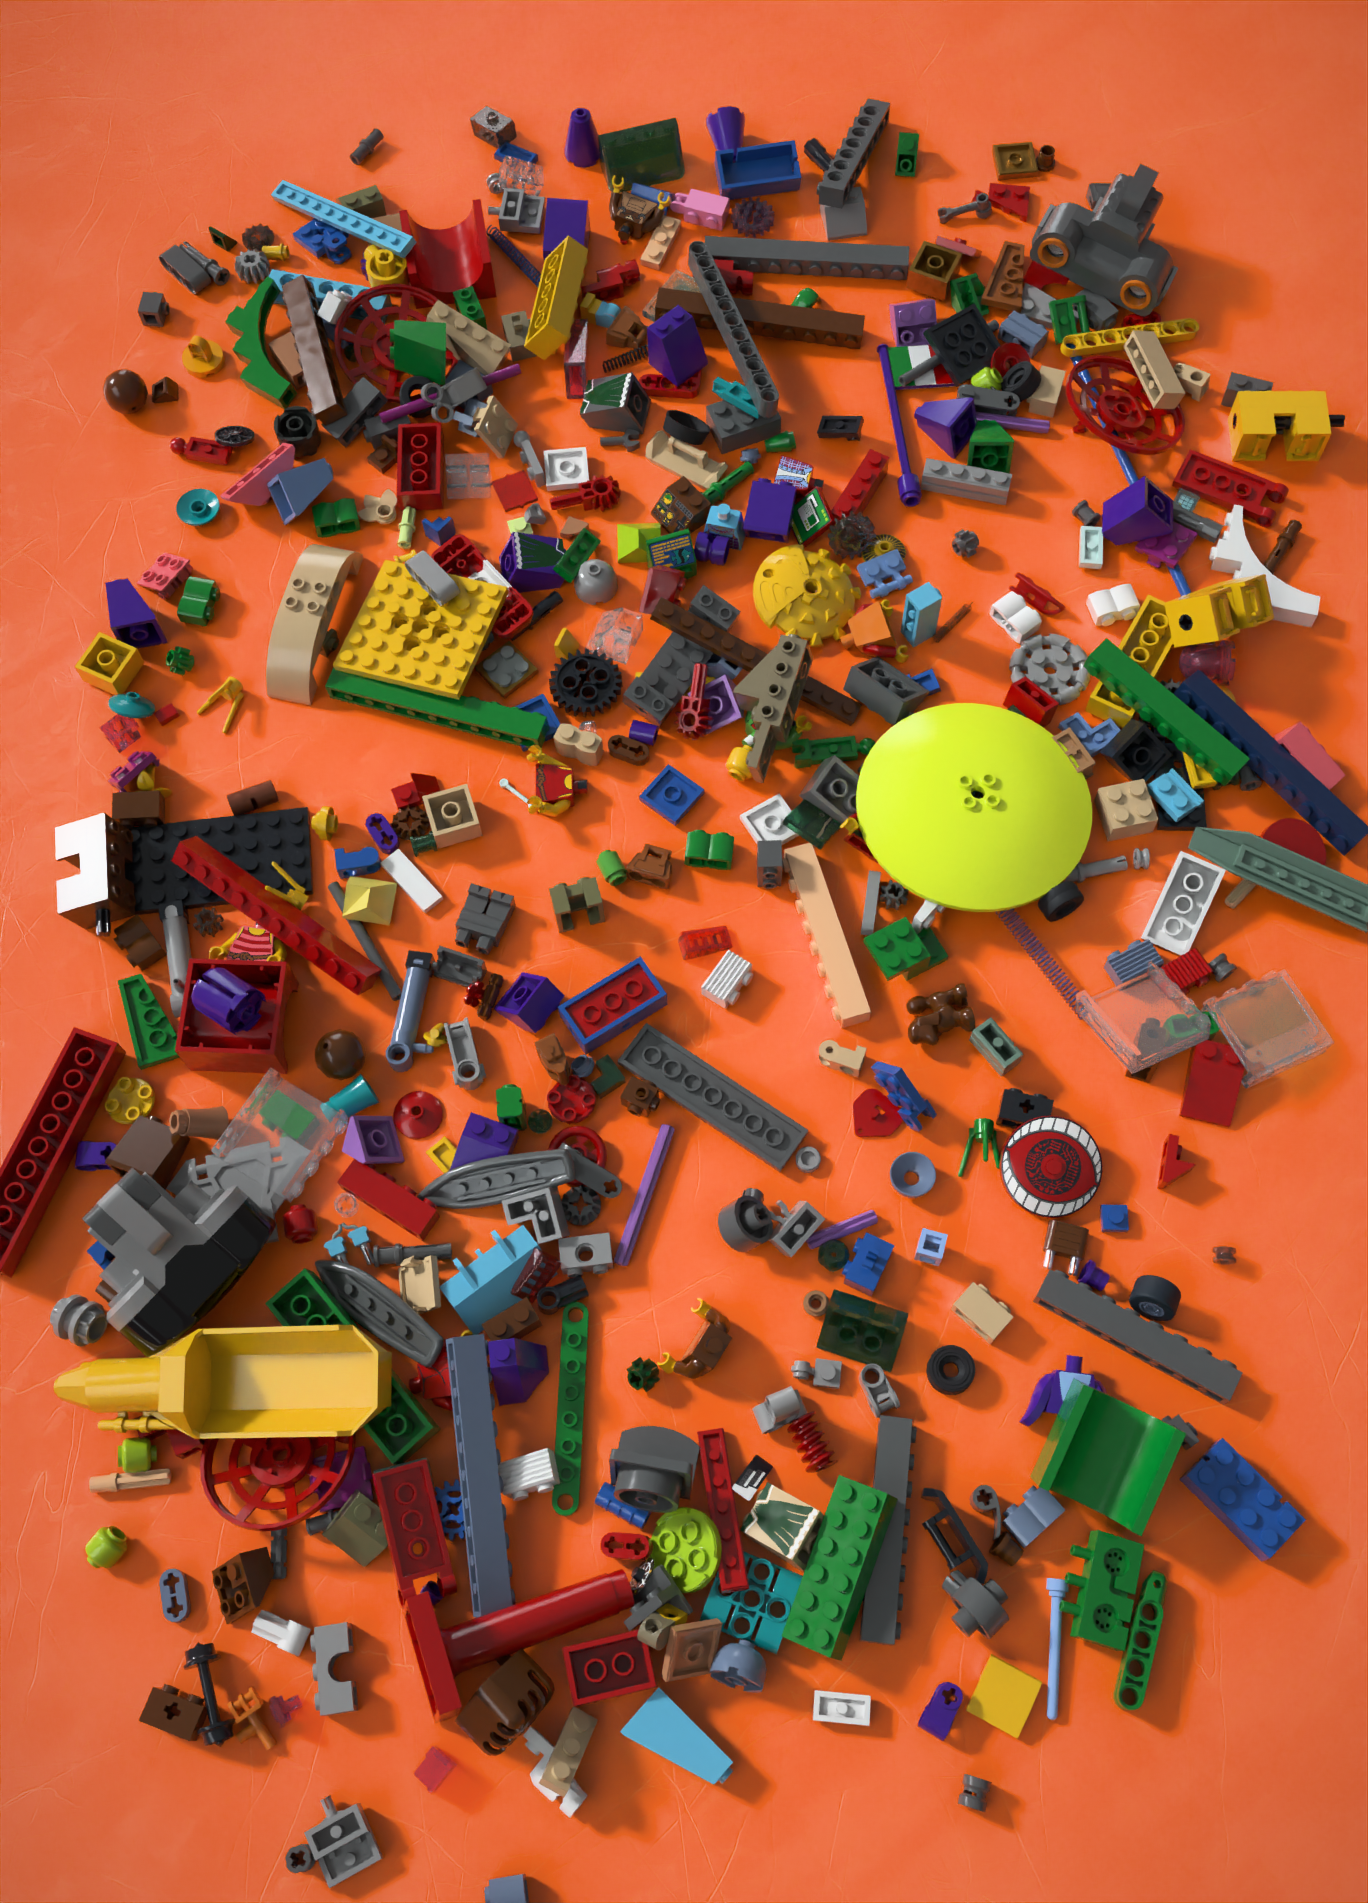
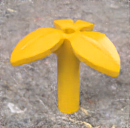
(146, 781)

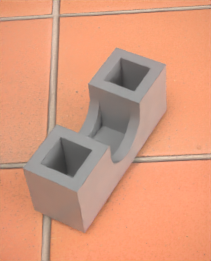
(329, 1644)

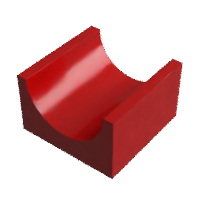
(450, 258)
(210, 1047)

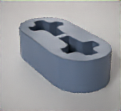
(168, 1595)

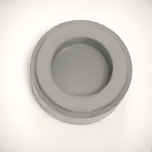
(808, 1159)

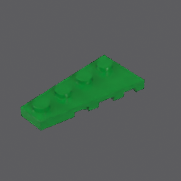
(149, 1027)

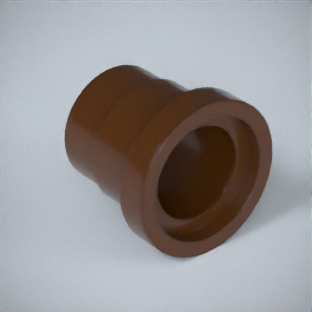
(1045, 159)
(1006, 1549)

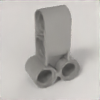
(454, 393)
(779, 1410)

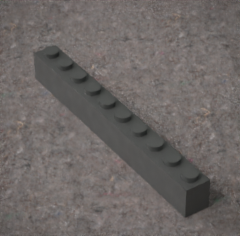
(812, 257)

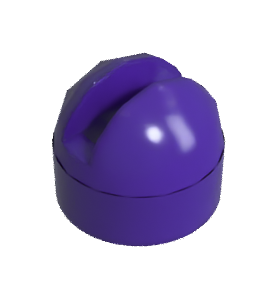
(432, 1588)

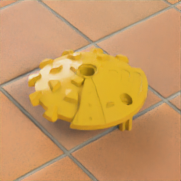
(783, 596)

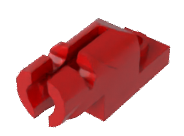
(735, 279)
(612, 280)

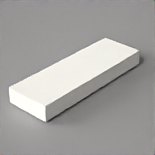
(411, 881)

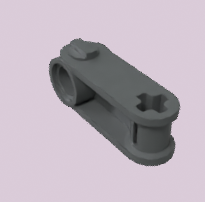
(990, 400)
(593, 1174)

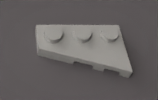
(1036, 306)

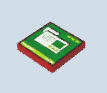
(811, 517)

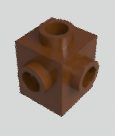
(640, 1097)

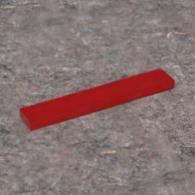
(723, 1509)

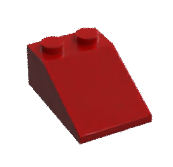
(1211, 1083)

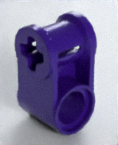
(92, 1155)
(939, 1716)

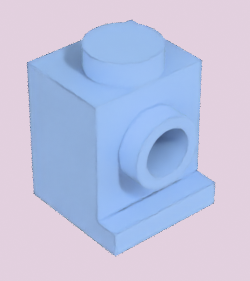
(930, 1247)

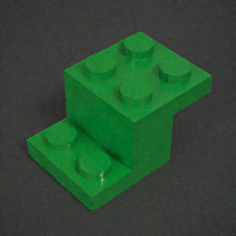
(903, 951)

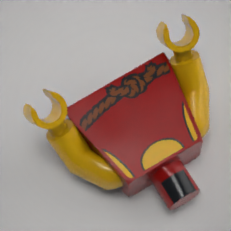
(553, 785)

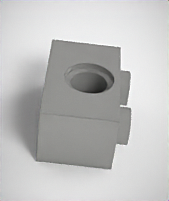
(573, 1247)

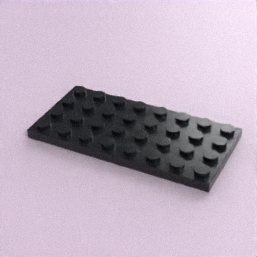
(245, 839)

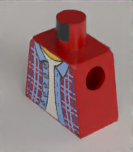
(799, 474)

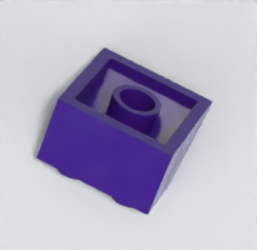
(529, 1001)

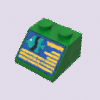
(673, 551)

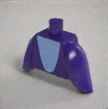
(1053, 1387)

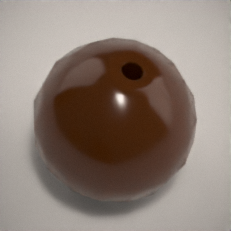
(125, 391)
(340, 1054)

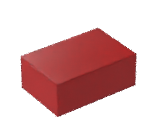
(166, 714)

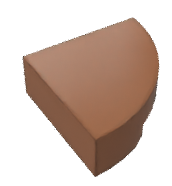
(573, 527)

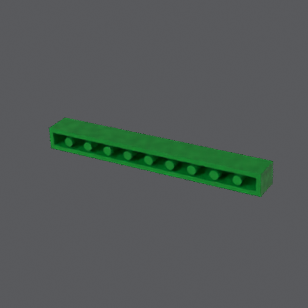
(466, 714)

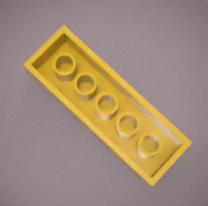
(556, 298)
(1147, 644)

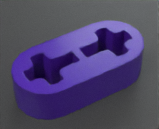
(386, 831)

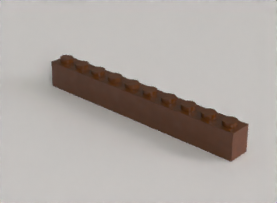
(772, 319)

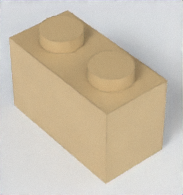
(1046, 396)
(982, 1312)

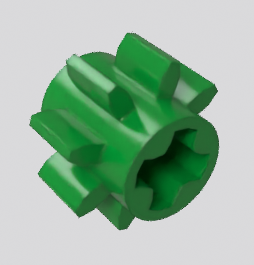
(180, 660)

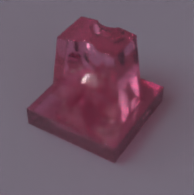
(281, 1709)

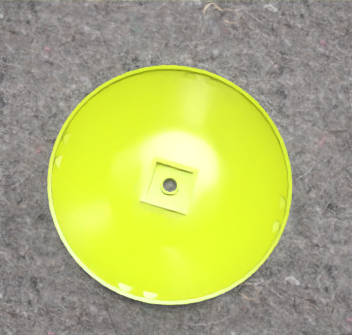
(967, 849)

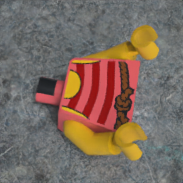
(251, 944)

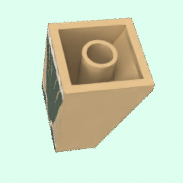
(783, 1525)

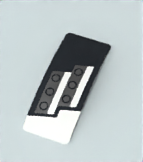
(752, 1477)

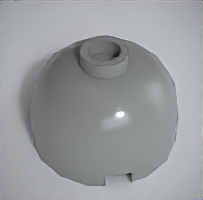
(595, 582)

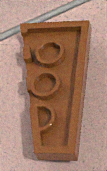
(1006, 279)

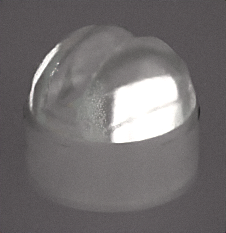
(588, 726)

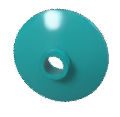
(194, 501)
(131, 705)

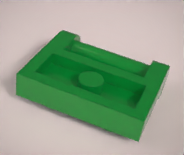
(1063, 317)

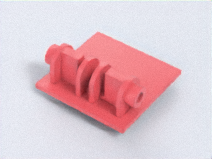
(165, 574)

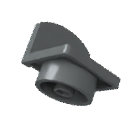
(653, 1468)

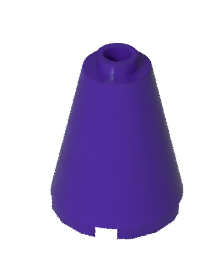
(726, 128)
(582, 139)

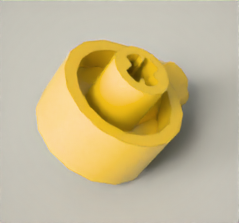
(385, 267)

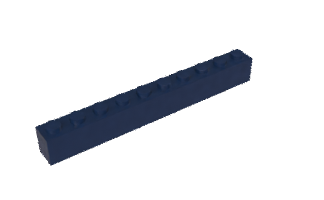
(1274, 763)

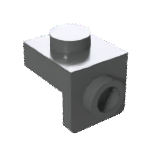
(1190, 1438)

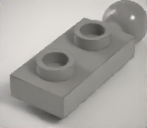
(528, 457)

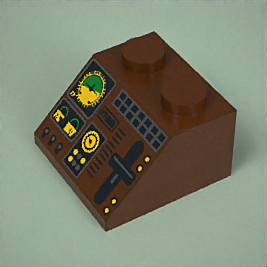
(681, 507)

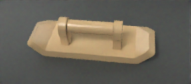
(684, 460)

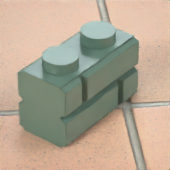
(996, 1047)

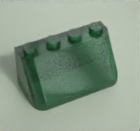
(642, 154)

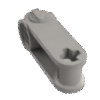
(464, 1055)

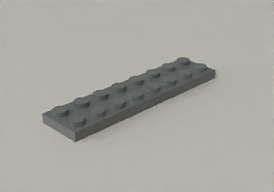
(713, 1097)

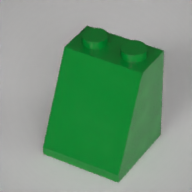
(419, 349)

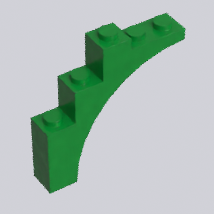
(251, 347)

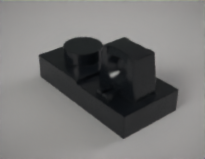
(841, 427)

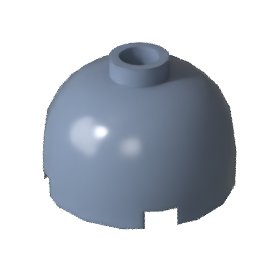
(739, 1666)

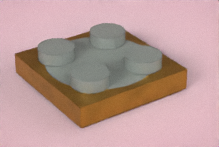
(506, 669)

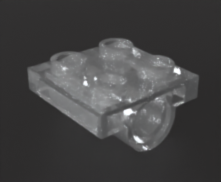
(468, 476)

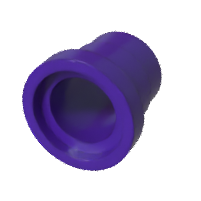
(1093, 1276)

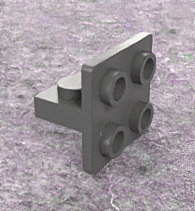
(655, 1594)

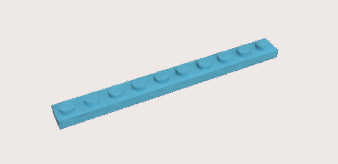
(344, 218)

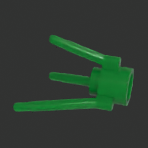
(984, 1133)

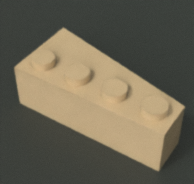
(469, 340)

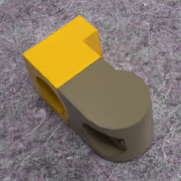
(656, 1627)

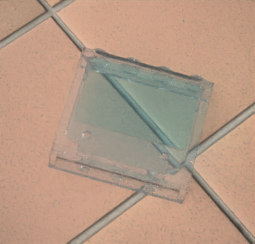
(1268, 1026)

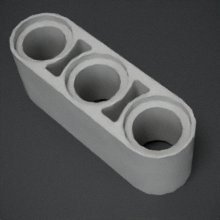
(432, 578)

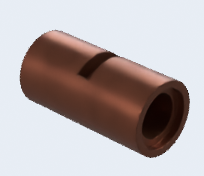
(252, 798)

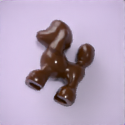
(944, 1017)

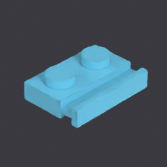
(1174, 795)

